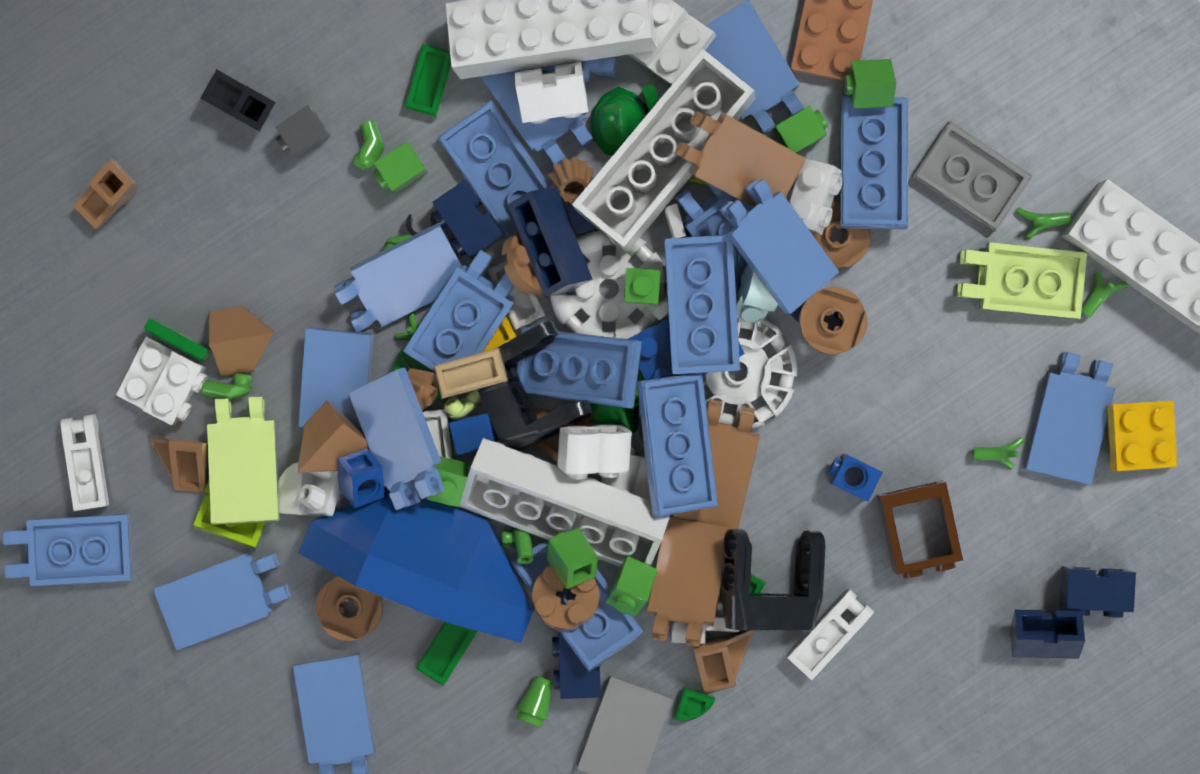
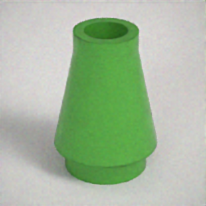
(536, 702)

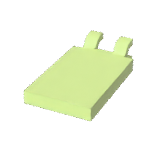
(1026, 280)
(242, 465)

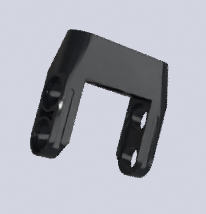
(509, 404)
(771, 610)

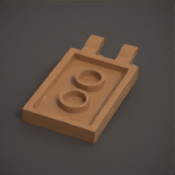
(739, 155)
(733, 461)
(687, 578)

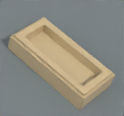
(470, 373)

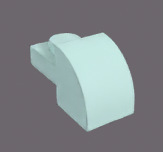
(753, 298)

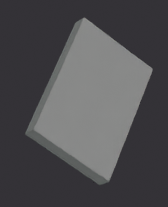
(972, 176)
(624, 729)

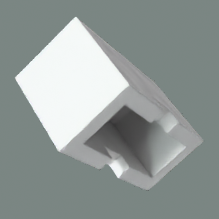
(551, 94)

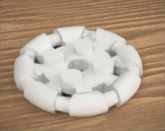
(601, 308)
(758, 375)

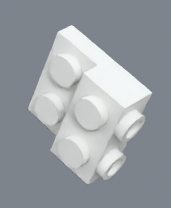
(677, 40)
(814, 192)
(162, 381)

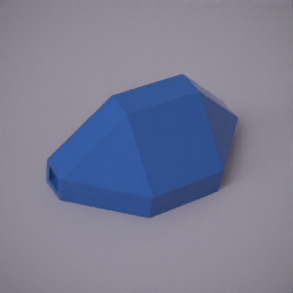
(427, 560)

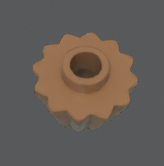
(571, 178)
(424, 385)

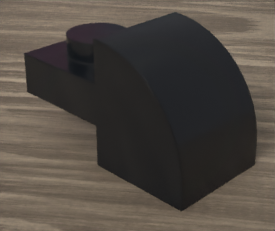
(238, 100)

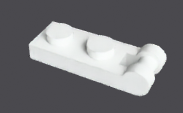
(84, 463)
(829, 635)

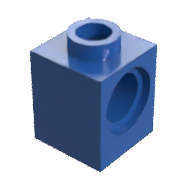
(470, 431)
(360, 478)
(867, 483)

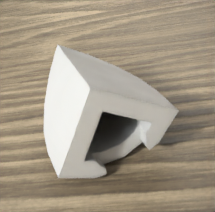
(289, 488)

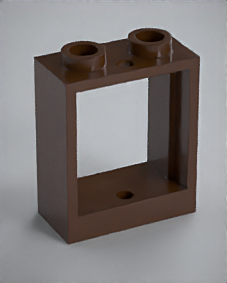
(911, 495)

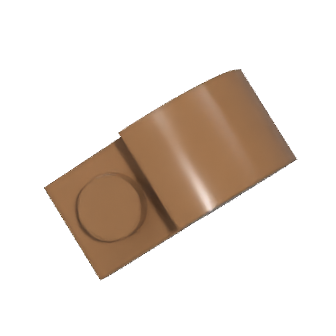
(106, 193)

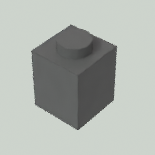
(301, 132)

